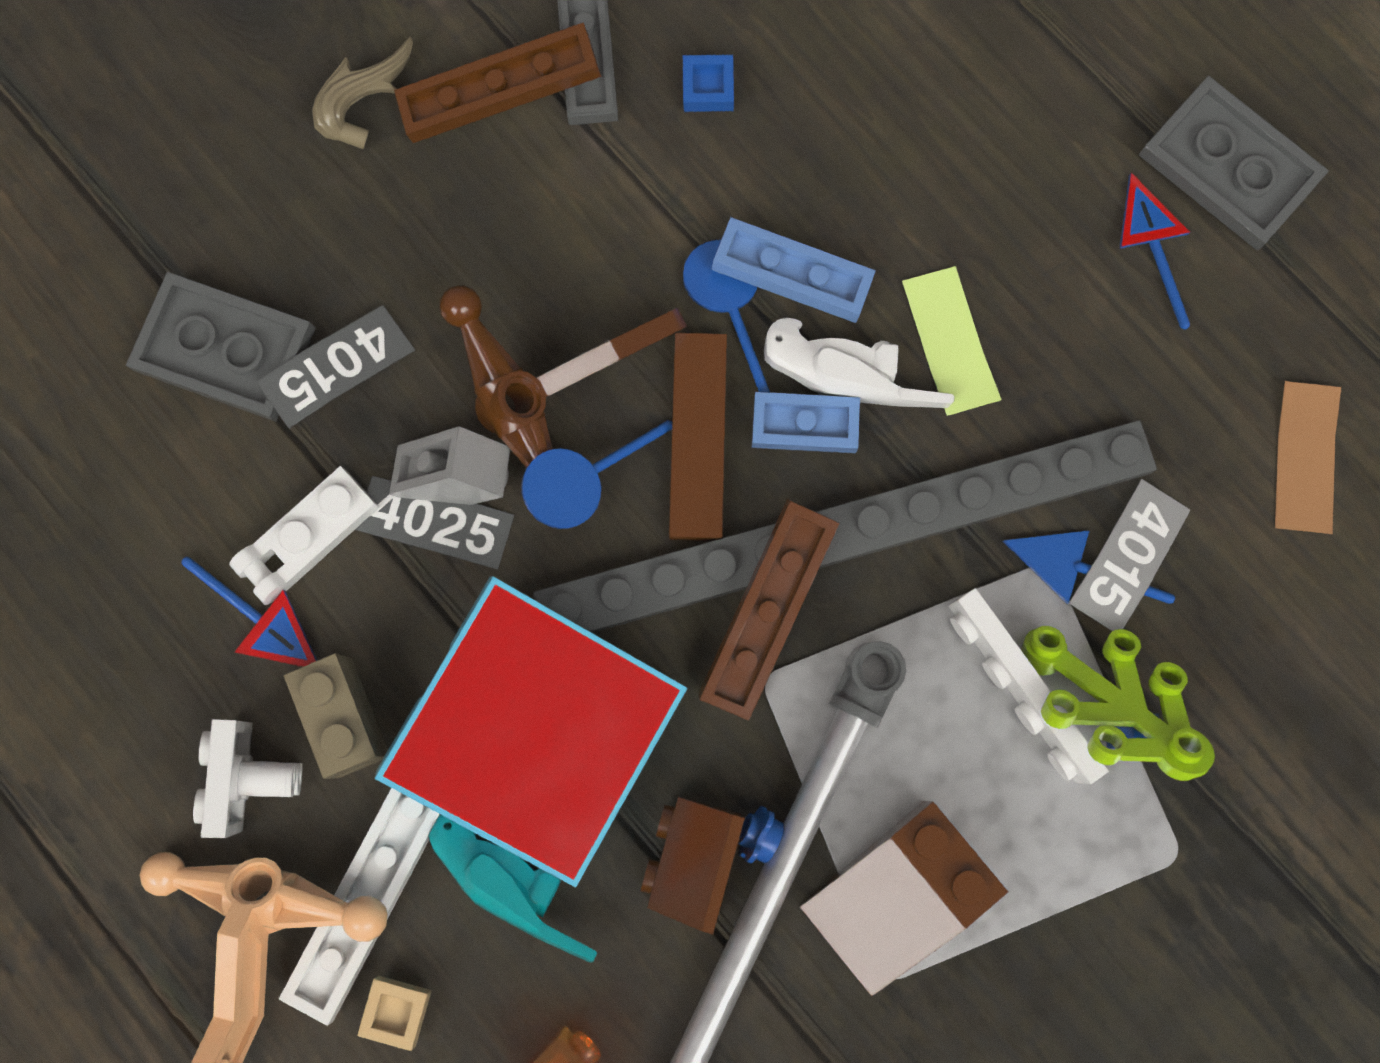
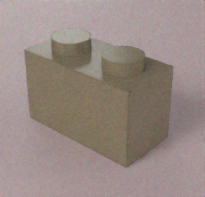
(336, 716)

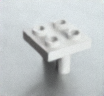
(235, 777)

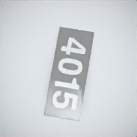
(1130, 557)

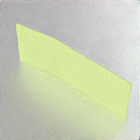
(950, 340)

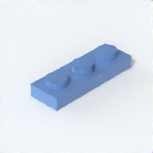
(793, 270)

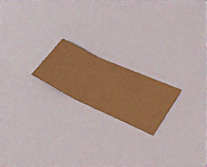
(1306, 457)

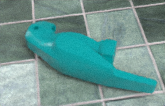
(502, 883)

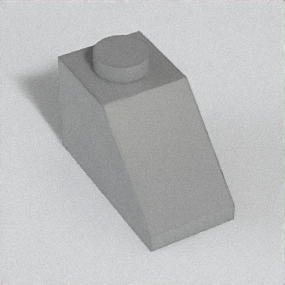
(451, 468)

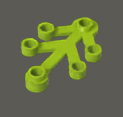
(1171, 743)

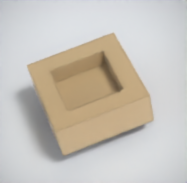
(394, 1013)

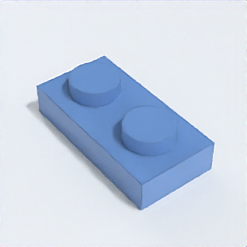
(806, 422)

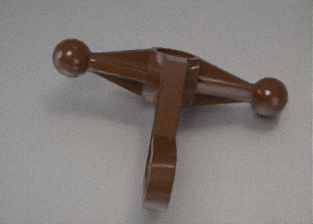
(498, 374)

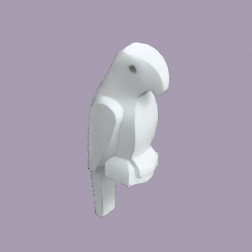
(844, 367)

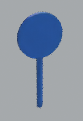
(722, 294)
(565, 487)

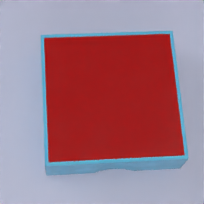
(531, 732)

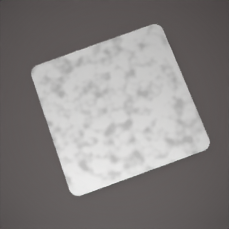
(965, 749)

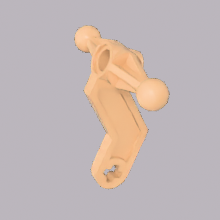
(245, 933)

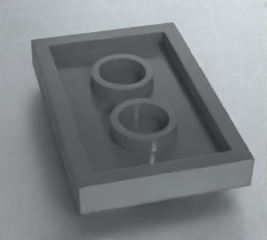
(1233, 163)
(216, 343)

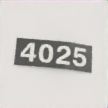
(452, 529)

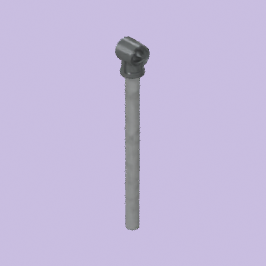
(857, 706)

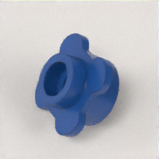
(760, 836)

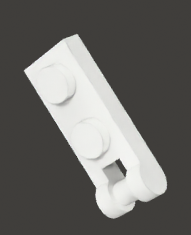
(305, 535)

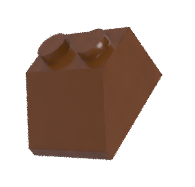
(694, 862)

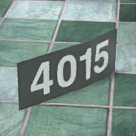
(335, 365)

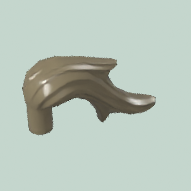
(348, 87)

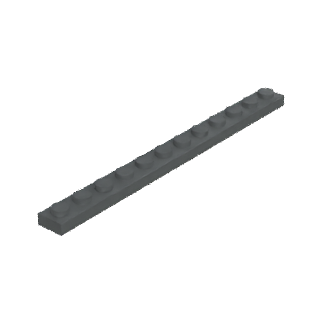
(864, 527)

